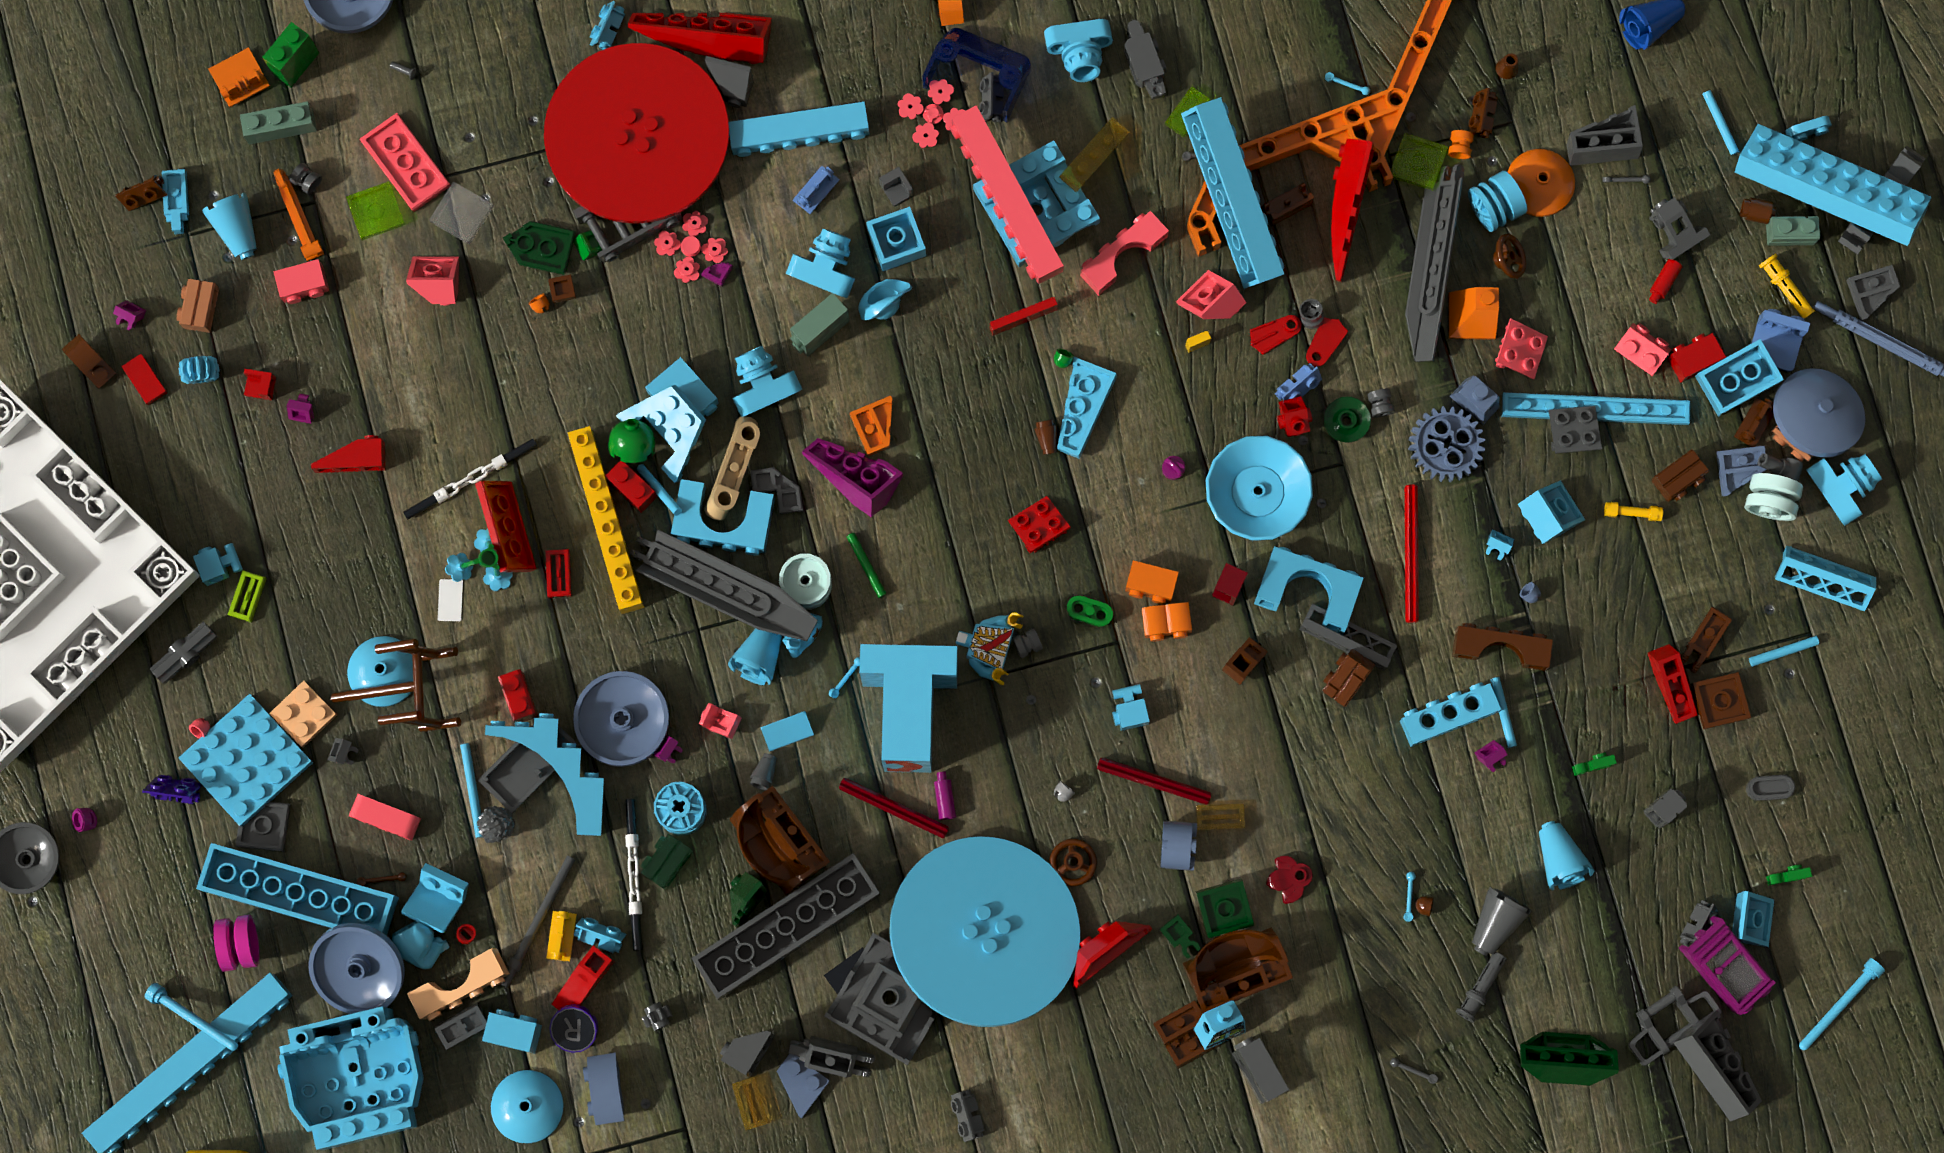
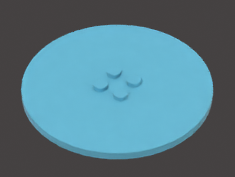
(984, 931)

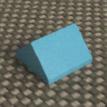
(1753, 918)

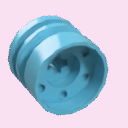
(1497, 201)
(694, 809)

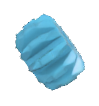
(198, 369)

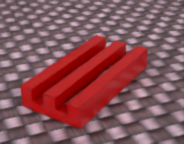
(559, 593)

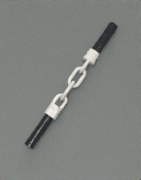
(498, 463)
(635, 907)

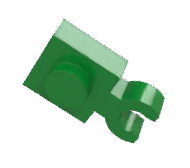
(1599, 762)
(1793, 874)

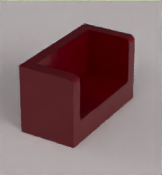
(1229, 584)

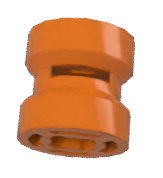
(1460, 144)

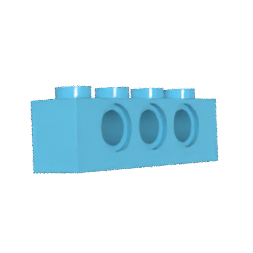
(1486, 706)

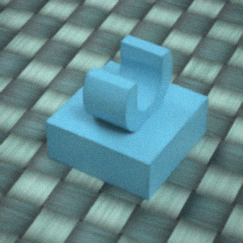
(1500, 542)

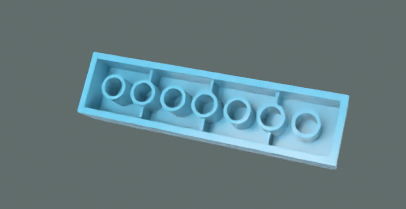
(1832, 184)
(1233, 192)
(293, 890)

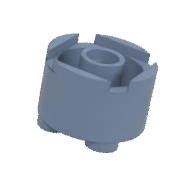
(1178, 845)

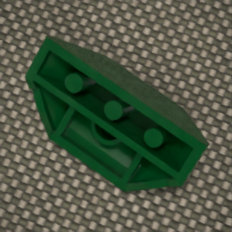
(1568, 1058)

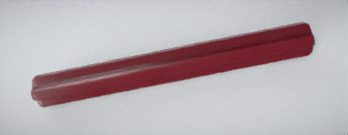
(1154, 781)
(894, 808)

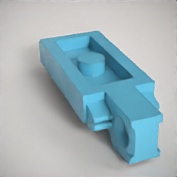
(176, 202)

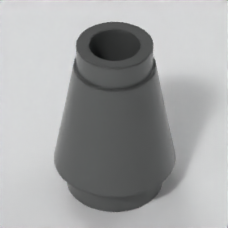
(764, 772)

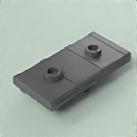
(519, 773)

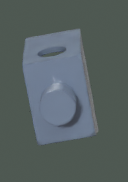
(1476, 399)

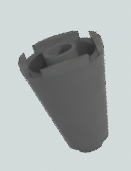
(1498, 921)

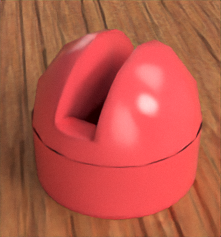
(199, 727)

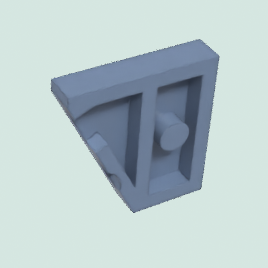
(1737, 467)
(801, 1083)

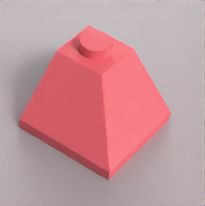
(435, 278)
(1212, 298)

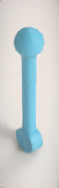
(1329, 77)
(834, 692)
(1408, 916)

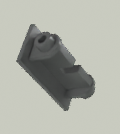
(990, 89)
(1701, 915)
(962, 1105)

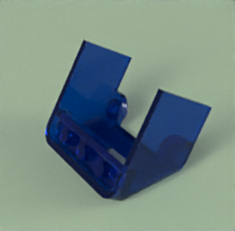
(1012, 65)

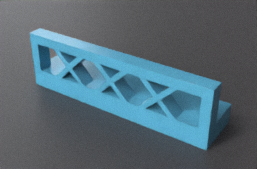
(1827, 571)

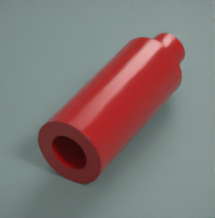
(1665, 280)

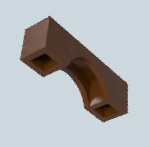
(1532, 650)

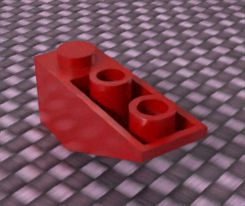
(584, 978)

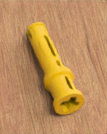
(1783, 274)

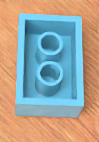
(1739, 377)

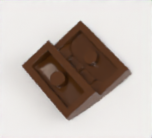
(1179, 1035)

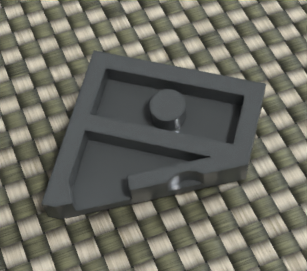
(1872, 289)

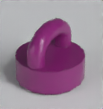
(1173, 467)
(84, 819)

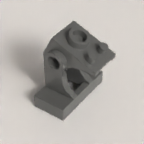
(1664, 215)

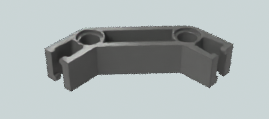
(1900, 171)

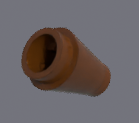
(1507, 66)
(1047, 436)

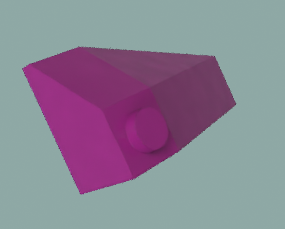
(860, 479)

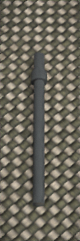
(515, 963)

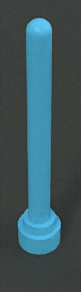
(1871, 971)
(157, 995)

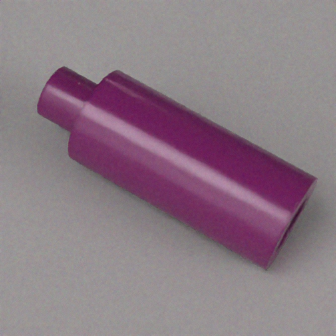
(944, 797)

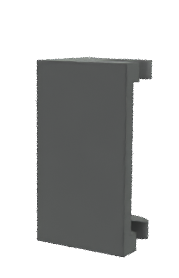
(461, 1025)

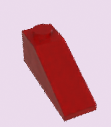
(358, 456)
(1673, 682)

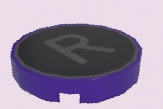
(573, 1028)

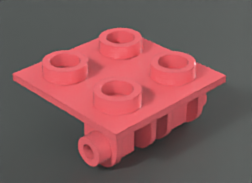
(1521, 349)

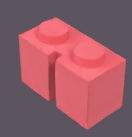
(301, 281)

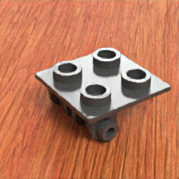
(1574, 429)

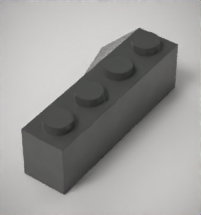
(1718, 1066)

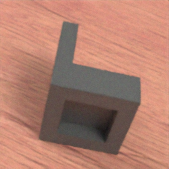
(896, 186)

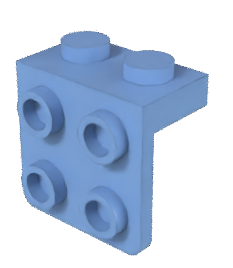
(1781, 337)

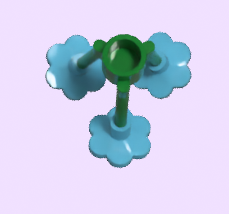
(460, 567)

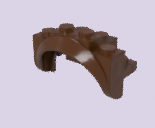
(777, 842)
(1236, 967)

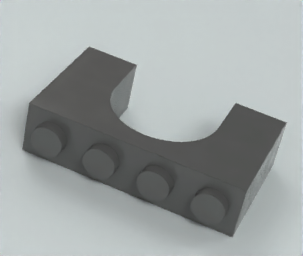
(1259, 1070)

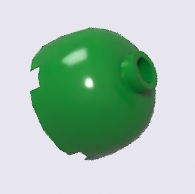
(631, 441)

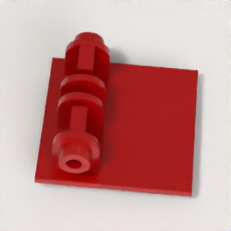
(1039, 524)

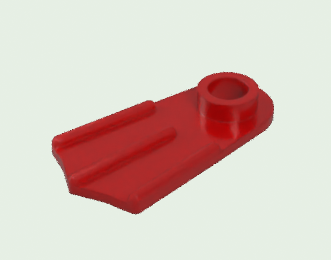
(1274, 333)
(1326, 341)

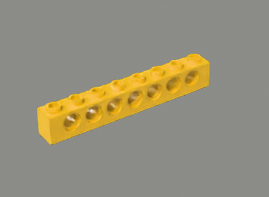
(605, 520)

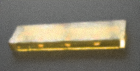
(1094, 154)

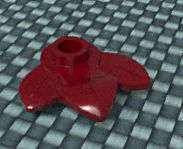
(1286, 880)

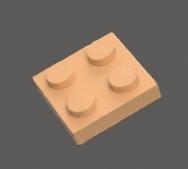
(303, 714)

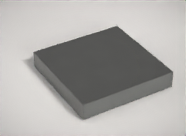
(266, 829)

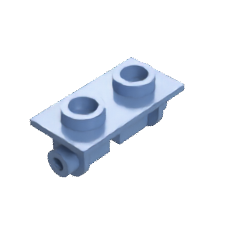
(816, 189)
(1307, 379)

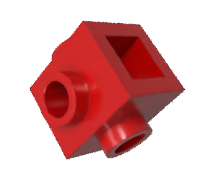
(1294, 416)

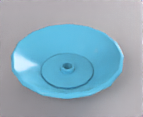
(1264, 465)

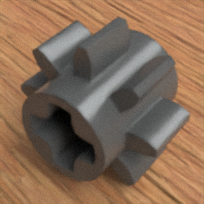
(657, 1016)

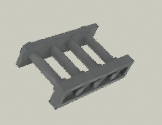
(610, 253)

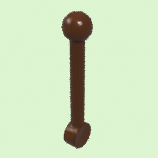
(362, 881)

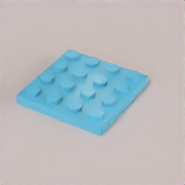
(245, 760)

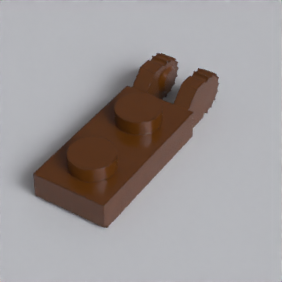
(1706, 637)

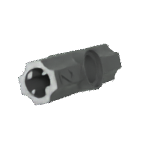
(183, 653)

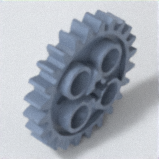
(1454, 425)

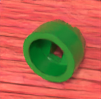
(1063, 358)

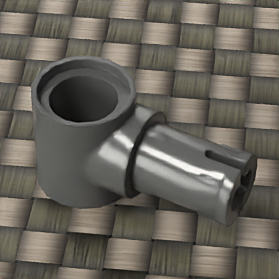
(1784, 467)

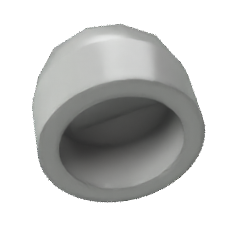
(1063, 792)

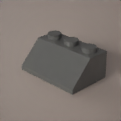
(747, 1051)

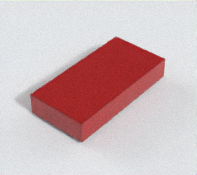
(144, 379)

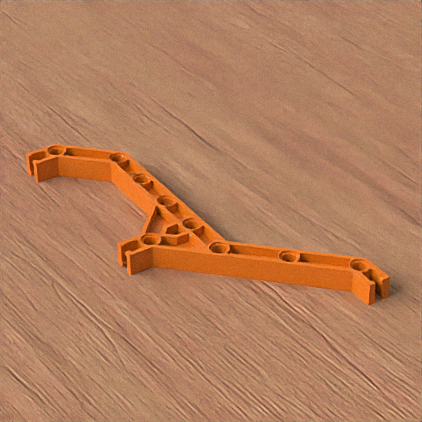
(1375, 115)

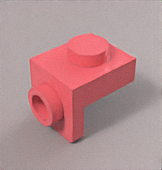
(720, 721)

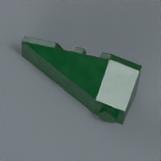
(745, 896)

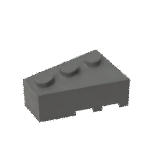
(1607, 140)

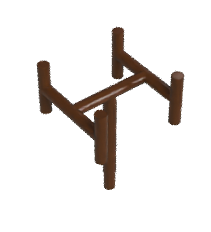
(413, 717)

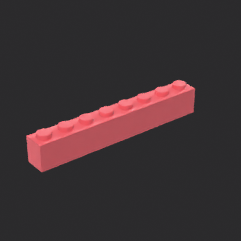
(1006, 194)

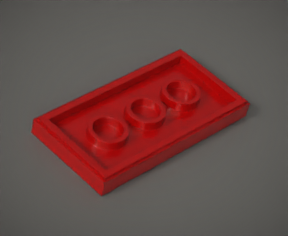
(505, 526)

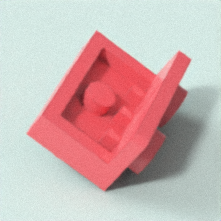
(1643, 348)

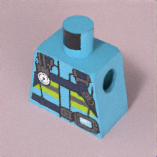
(1223, 1024)

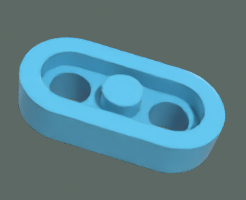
(1816, 126)

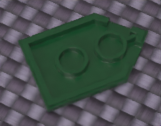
(541, 246)

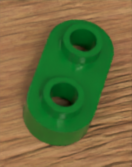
(1090, 610)

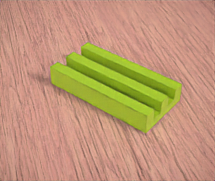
(258, 591)

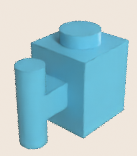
(213, 565)
(1131, 712)

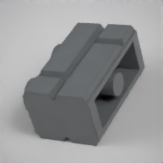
(1666, 807)

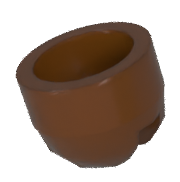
(1424, 905)

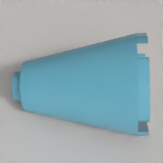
(234, 224)
(757, 657)
(1562, 857)

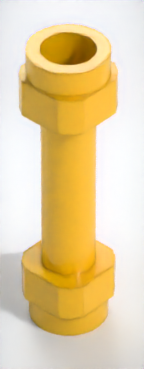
(1653, 513)

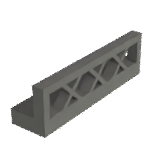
(1346, 642)

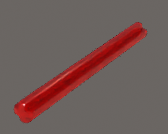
(1411, 554)

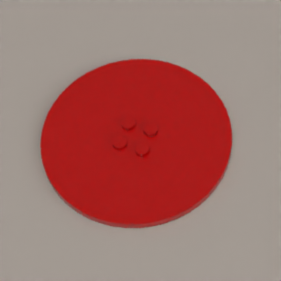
(636, 133)

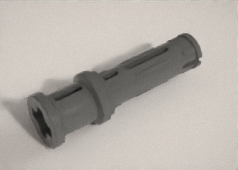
(1476, 996)

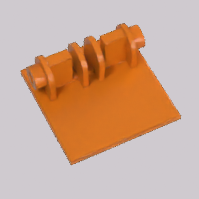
(239, 77)

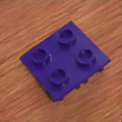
(166, 788)

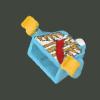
(990, 645)

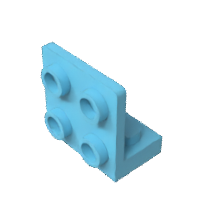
(436, 898)

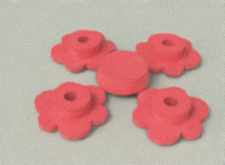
(932, 113)
(691, 246)

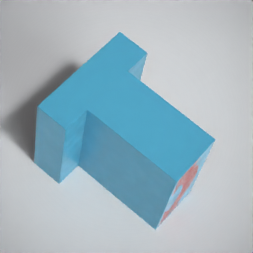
(908, 685)

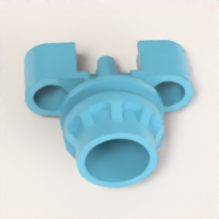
(1080, 46)
(822, 271)
(756, 368)
(1857, 476)

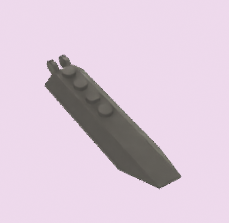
(1432, 262)
(723, 587)

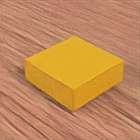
(1198, 341)

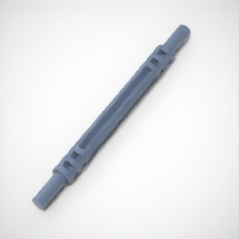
(1882, 339)

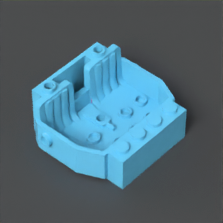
(321, 1079)

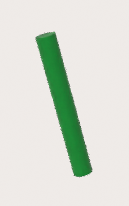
(866, 565)

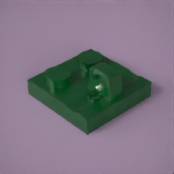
(1224, 908)

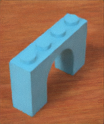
(749, 536)
(1340, 585)

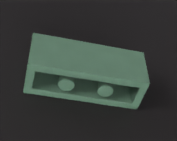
(278, 122)

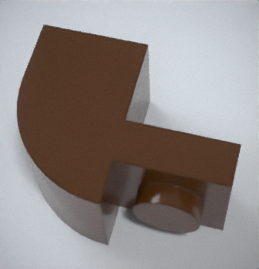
(88, 361)
(1244, 661)

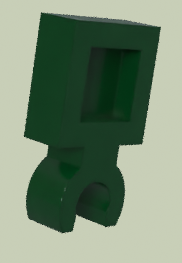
(1177, 933)

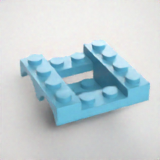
(1031, 175)

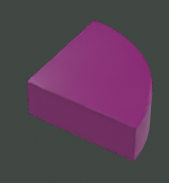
(717, 273)

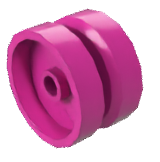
(236, 943)

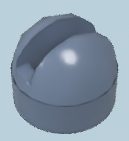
(1530, 593)

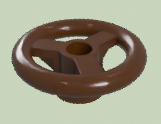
(1506, 256)
(1071, 843)

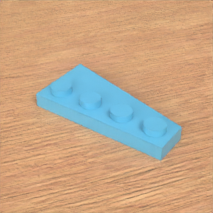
(1086, 397)

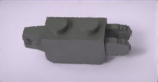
(1144, 60)
(831, 1056)

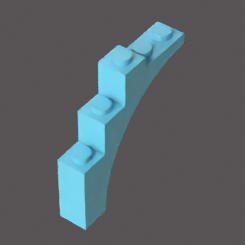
(542, 738)

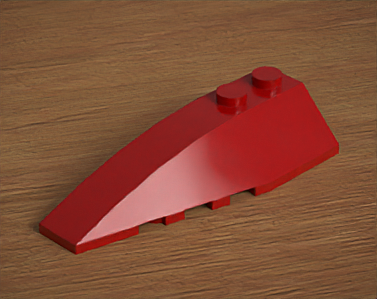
(723, 37)
(1348, 196)

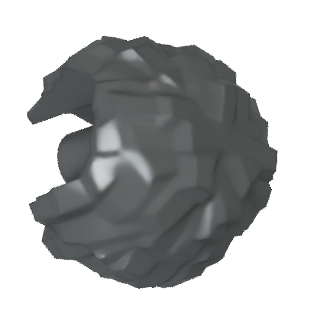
(495, 824)

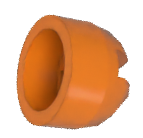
(538, 303)

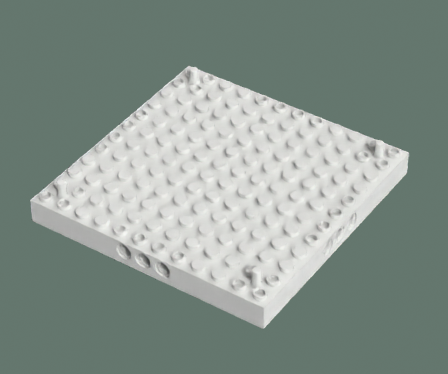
(74, 575)

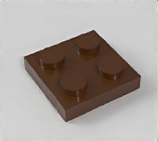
(1721, 700)

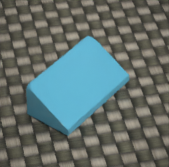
(787, 731)

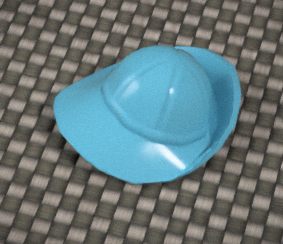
(882, 299)

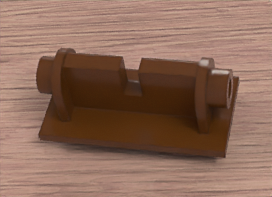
(1483, 103)
(142, 193)
(1755, 422)

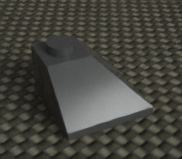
(732, 80)

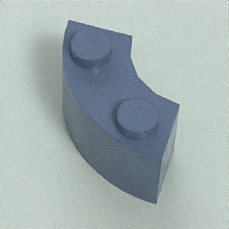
(605, 1089)

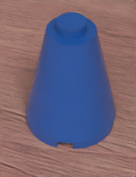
(1649, 21)

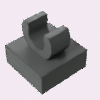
(340, 750)

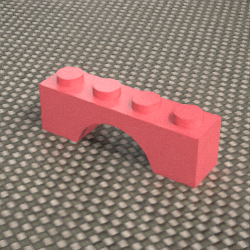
(1145, 234)

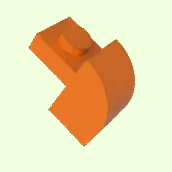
(950, 12)

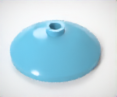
(363, 673)
(544, 1109)

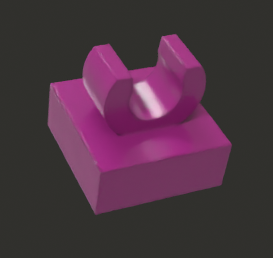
(130, 313)
(301, 409)
(665, 750)
(1491, 754)

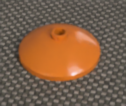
(1547, 196)

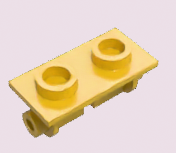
(561, 936)

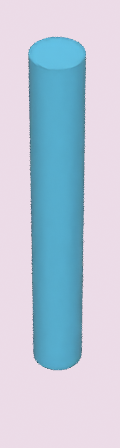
(1720, 122)
(659, 490)
(1783, 651)
(1504, 714)

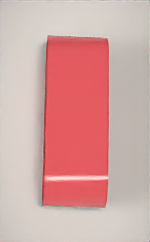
(384, 817)

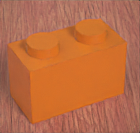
(1151, 582)

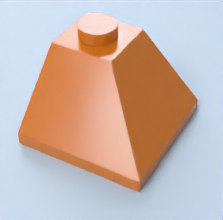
(1473, 313)

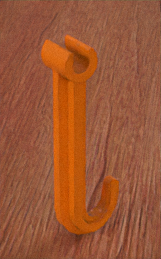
(310, 247)

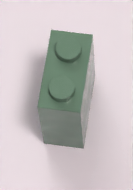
(819, 325)

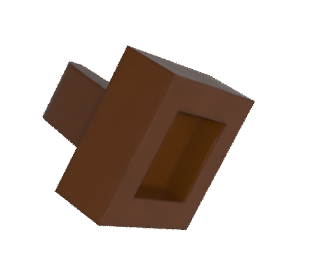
(562, 288)

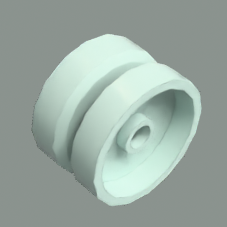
(1773, 497)
(811, 567)

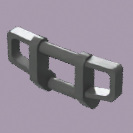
(1644, 1017)

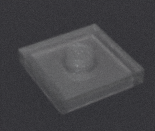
(461, 213)

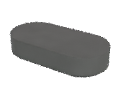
(1770, 787)

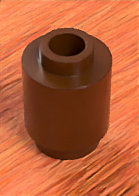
(1757, 210)

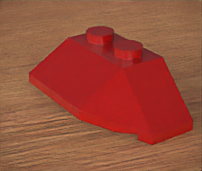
(1105, 948)

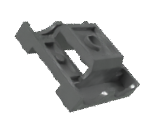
(864, 989)

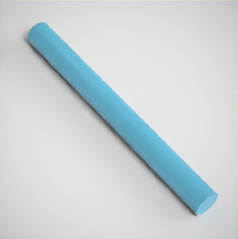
(471, 786)

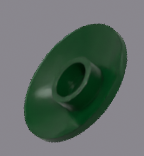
(1347, 408)

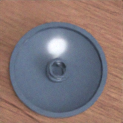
(348, 15)
(1819, 412)
(621, 718)
(356, 968)

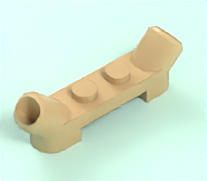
(733, 468)

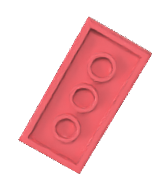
(405, 162)

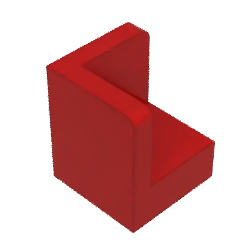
(259, 384)

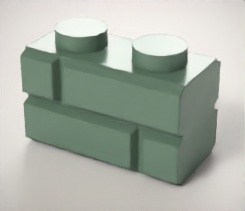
(1793, 231)

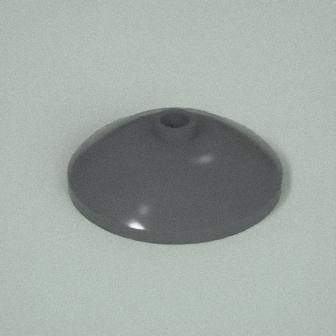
(21, 841)

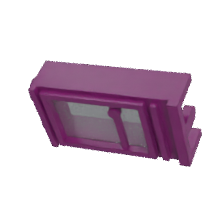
(1728, 967)

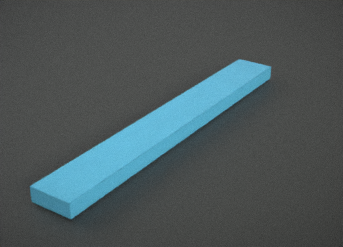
(1607, 408)

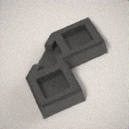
(772, 480)

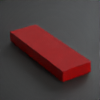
(1023, 316)

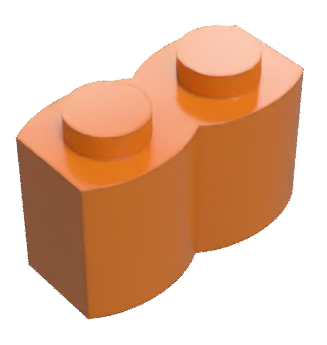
(1166, 620)

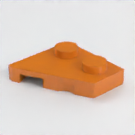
(874, 425)

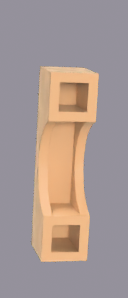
(484, 971)

